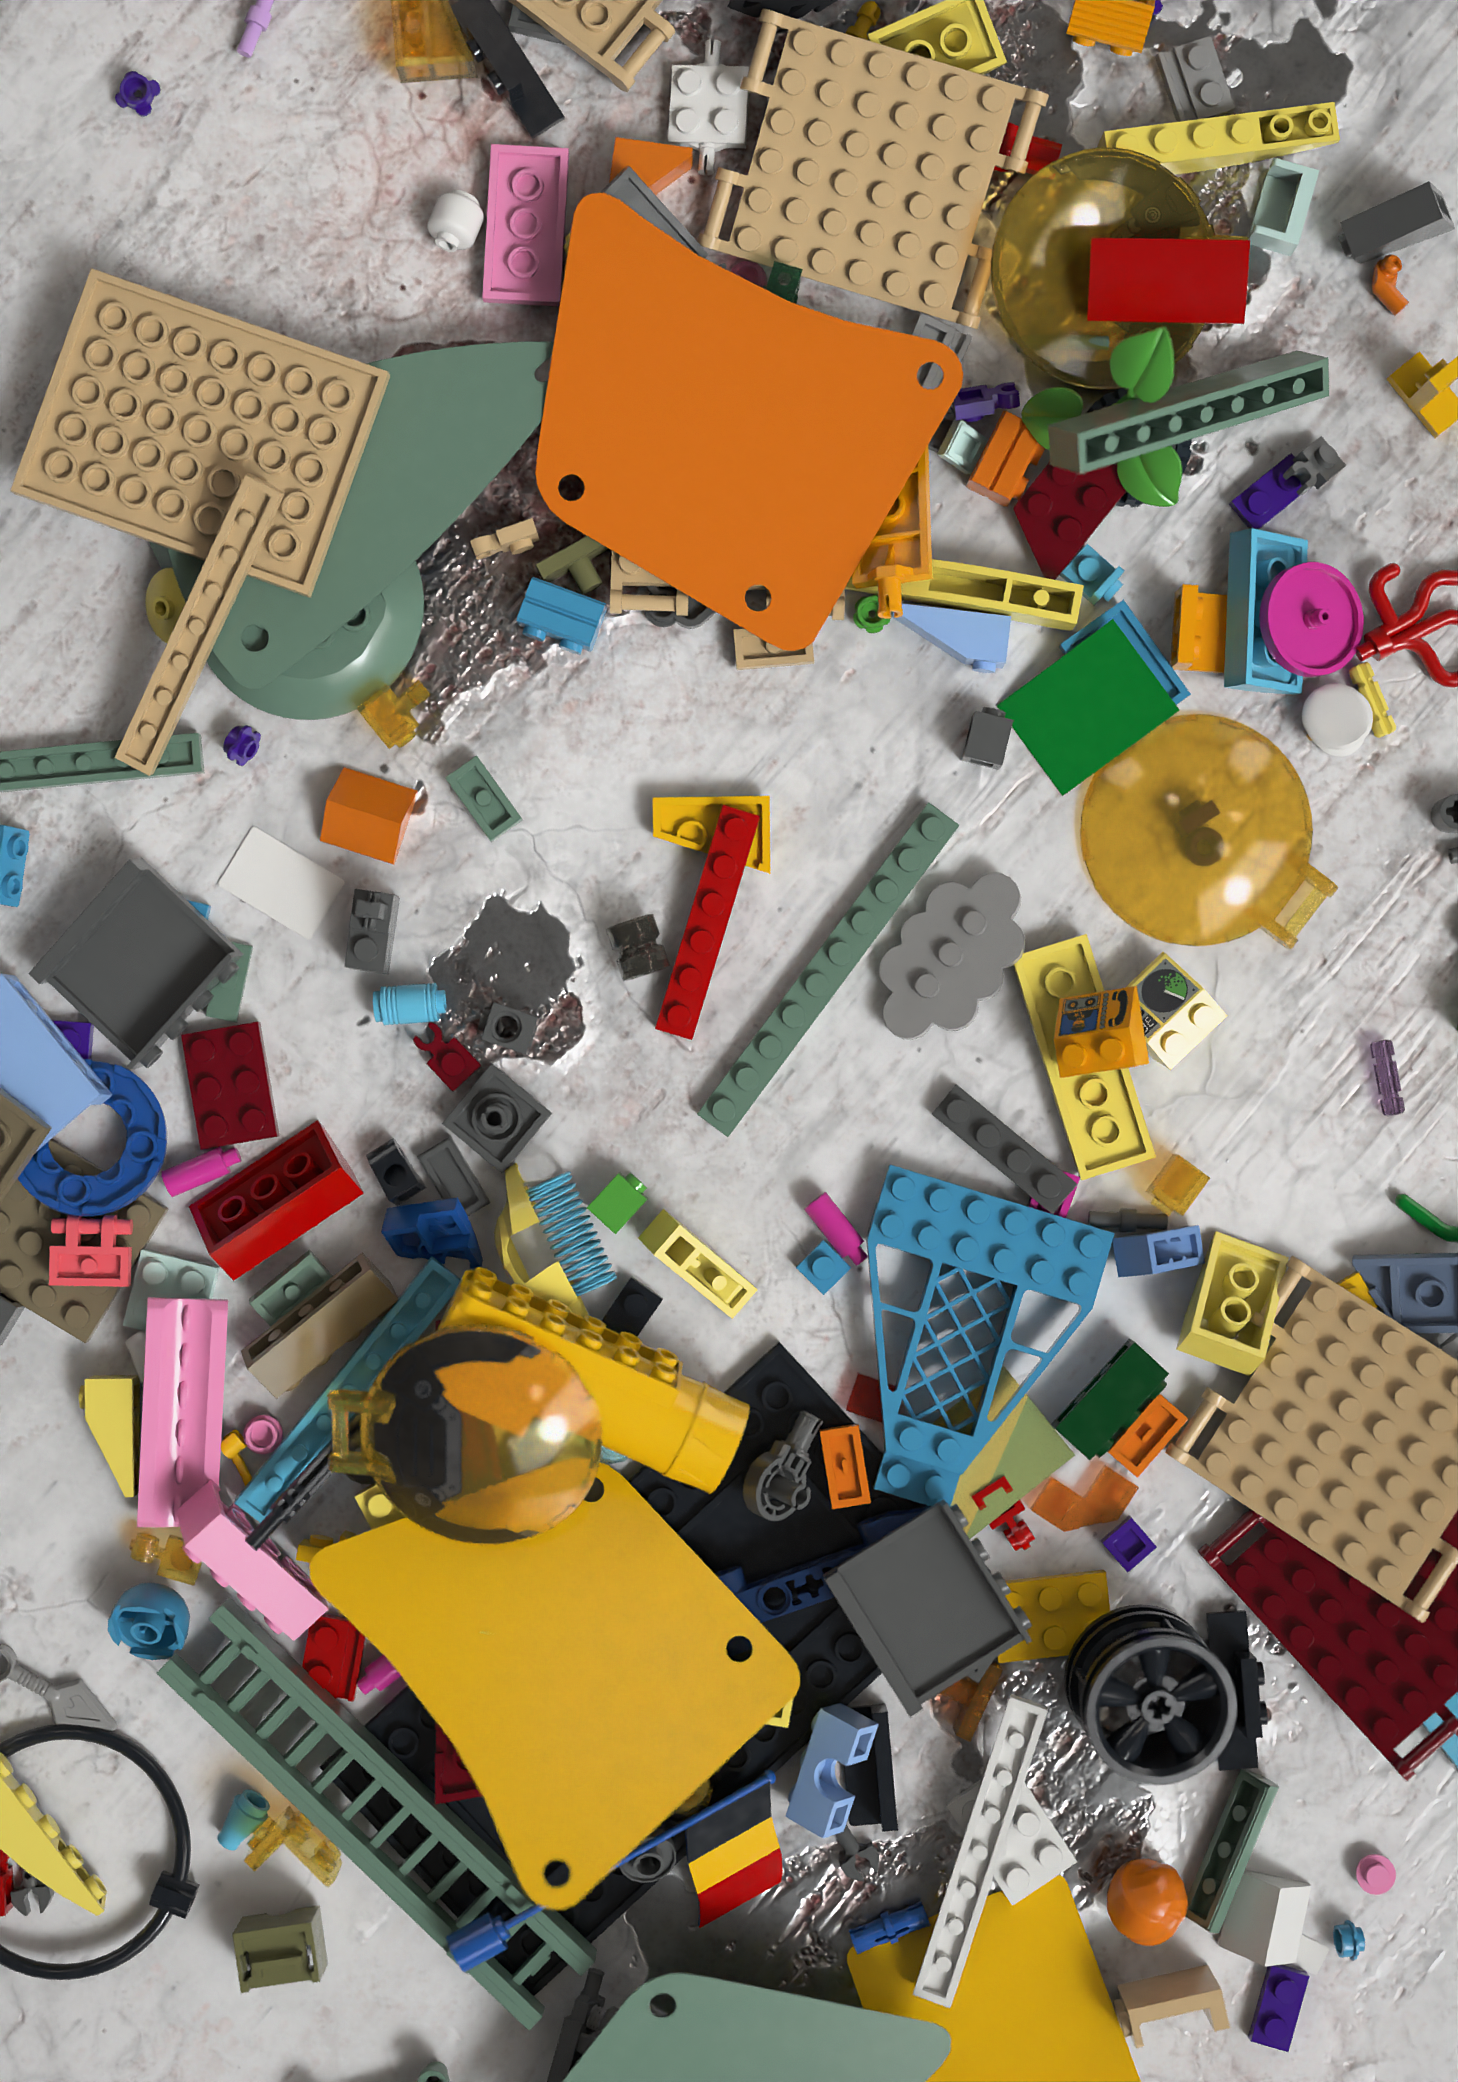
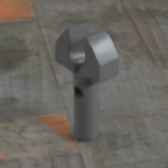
(852, 1848)
(20, 1895)

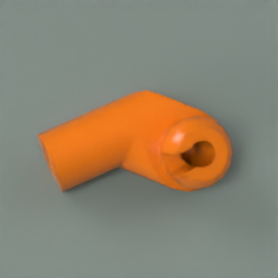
(1385, 281)

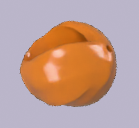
(1147, 1901)

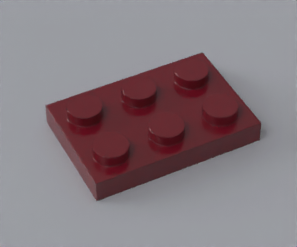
(230, 1085)

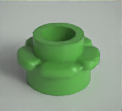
(862, 619)

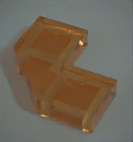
(1101, 1504)

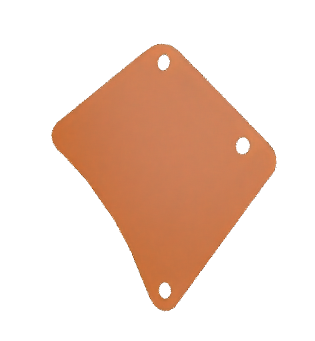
(726, 424)

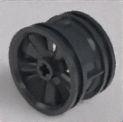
(1182, 1742)

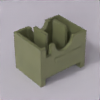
(275, 1951)

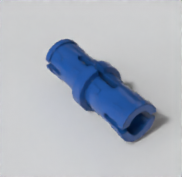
(889, 1927)

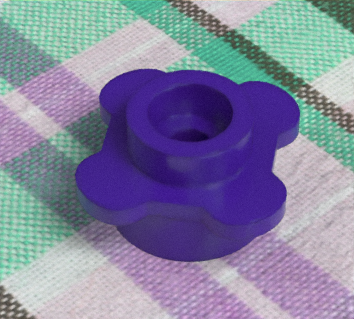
(135, 82)
(241, 744)

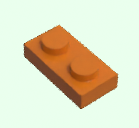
(1147, 1435)
(845, 1466)

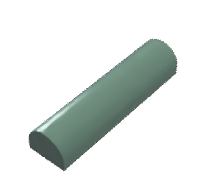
(1230, 1850)

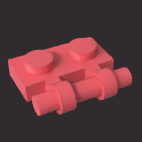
(90, 1265)

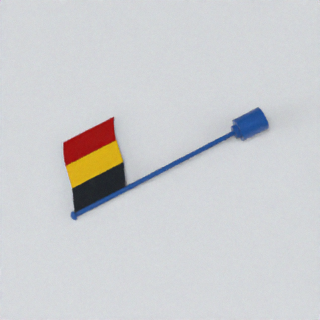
(728, 1853)

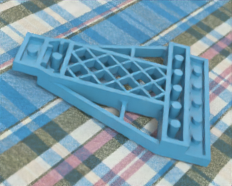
(991, 1240)

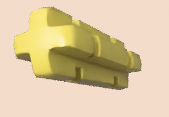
(1362, 676)

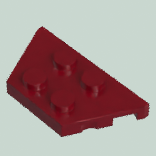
(1064, 512)

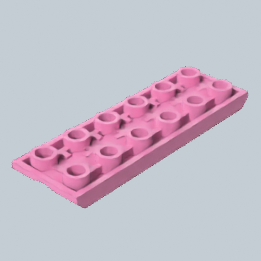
(180, 1404)

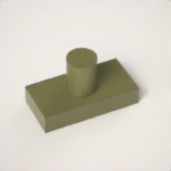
(576, 561)

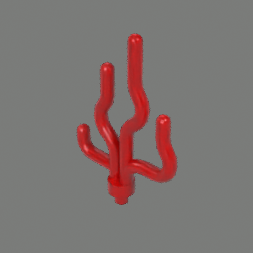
(1400, 632)

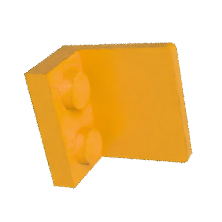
(1198, 631)

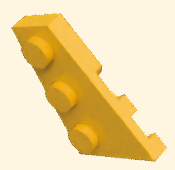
(694, 821)

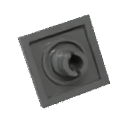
(497, 1118)

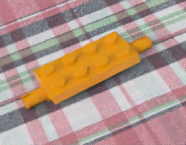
(901, 545)

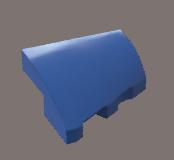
(432, 1230)

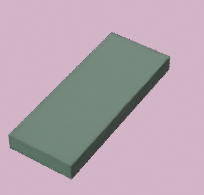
(229, 996)

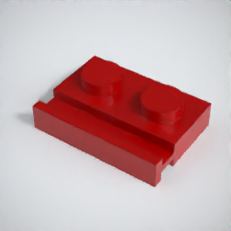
(334, 1655)

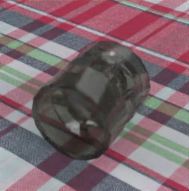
(638, 947)

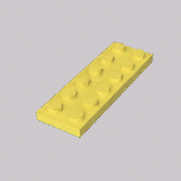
(1097, 1108)

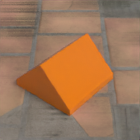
(367, 815)

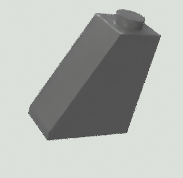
(1396, 224)

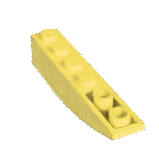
(1230, 138)
(995, 592)
(38, 1848)

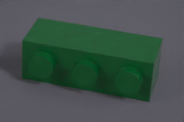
(1111, 1400)

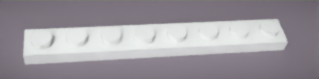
(980, 1850)

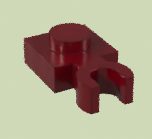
(451, 1060)

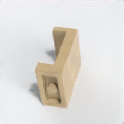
(1168, 1997)

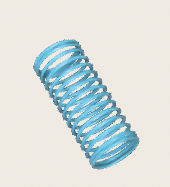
(545, 1189)

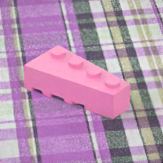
(262, 1580)

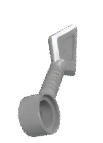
(69, 1702)

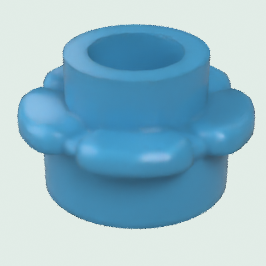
(1348, 1940)

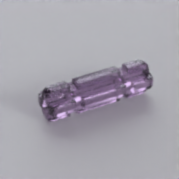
(1387, 1077)

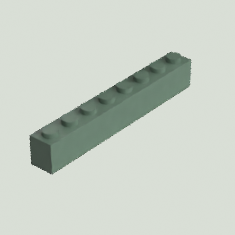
(1188, 411)

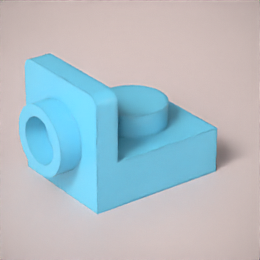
(1095, 573)

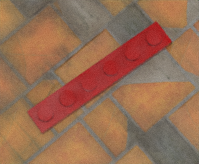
(707, 922)

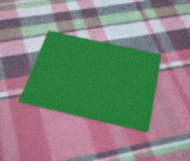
(1088, 707)

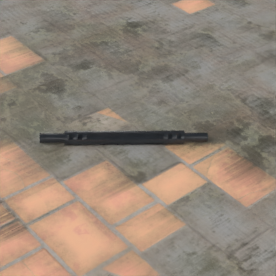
(302, 1488)

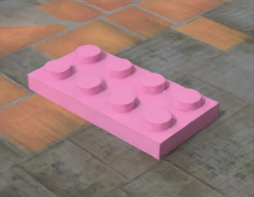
(525, 225)

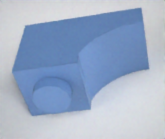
(1158, 1251)

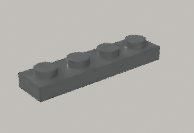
(1004, 1149)

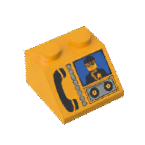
(1100, 1032)

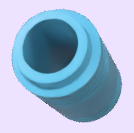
(409, 1004)

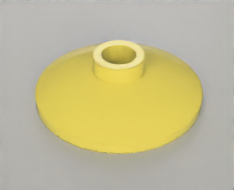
(164, 603)

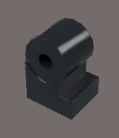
(395, 1172)

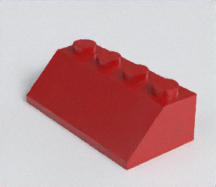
(275, 1200)

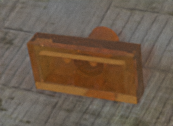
(974, 1700)

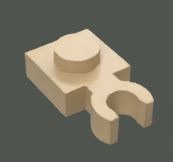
(515, 537)

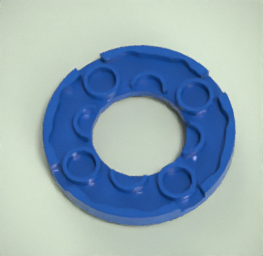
(129, 1175)

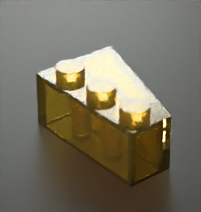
(429, 42)

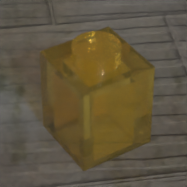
(1176, 1186)

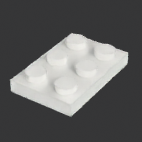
(1032, 1847)

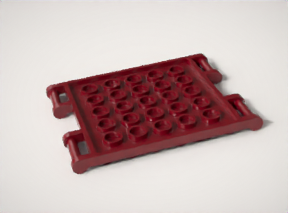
(1350, 1639)

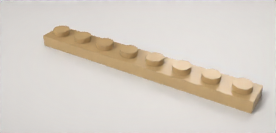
(199, 624)

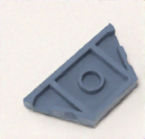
(1414, 1288)

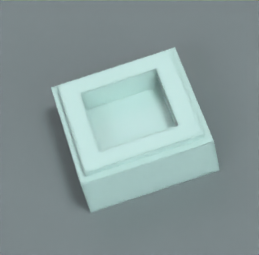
(962, 446)

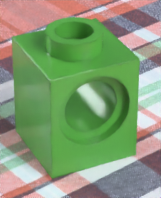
(618, 1201)

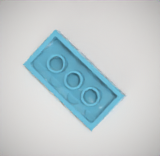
(1253, 563)

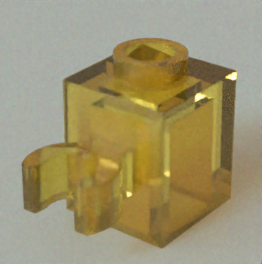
(390, 714)

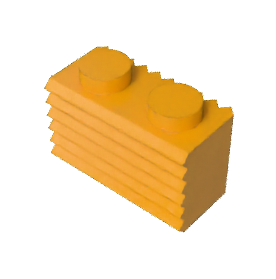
(1111, 22)

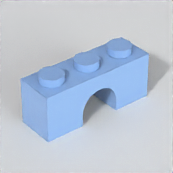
(817, 1797)

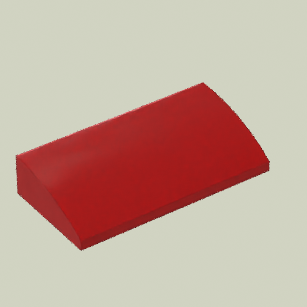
(1168, 280)

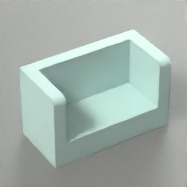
(1283, 206)

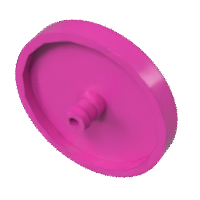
(1311, 619)

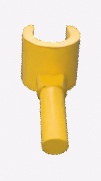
(230, 1447)

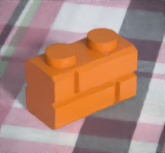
(1005, 461)

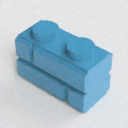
(561, 615)

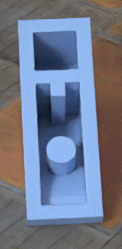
(965, 635)

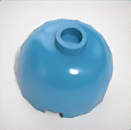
(150, 1621)

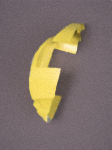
(519, 1215)

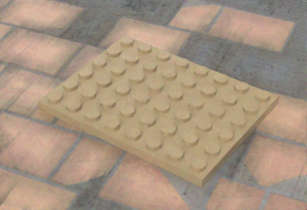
(171, 408)

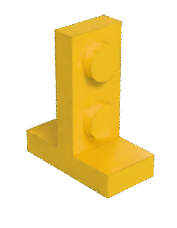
(1428, 391)

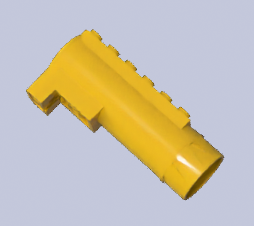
(640, 1392)

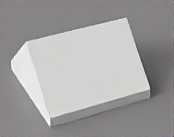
(1265, 1919)

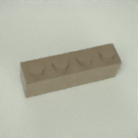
(319, 1326)

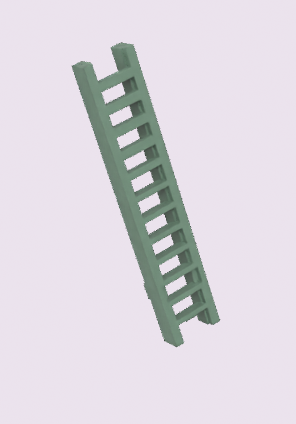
(388, 1772)

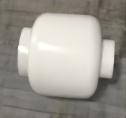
(455, 221)

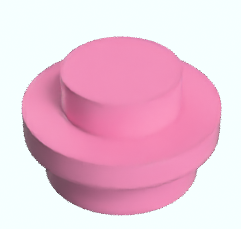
(263, 1434)
(1375, 1874)

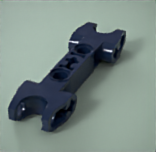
(752, 1593)

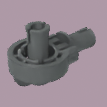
(782, 1473)

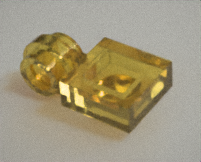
(174, 1561)

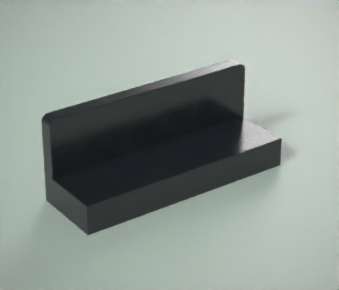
(873, 1779)

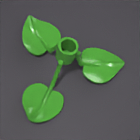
(1146, 368)

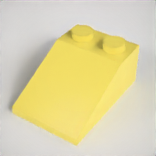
(948, 33)
(1227, 1294)

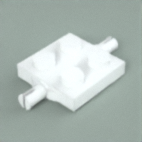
(708, 107)

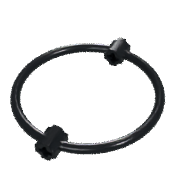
(172, 1892)

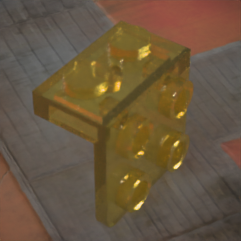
(296, 1833)

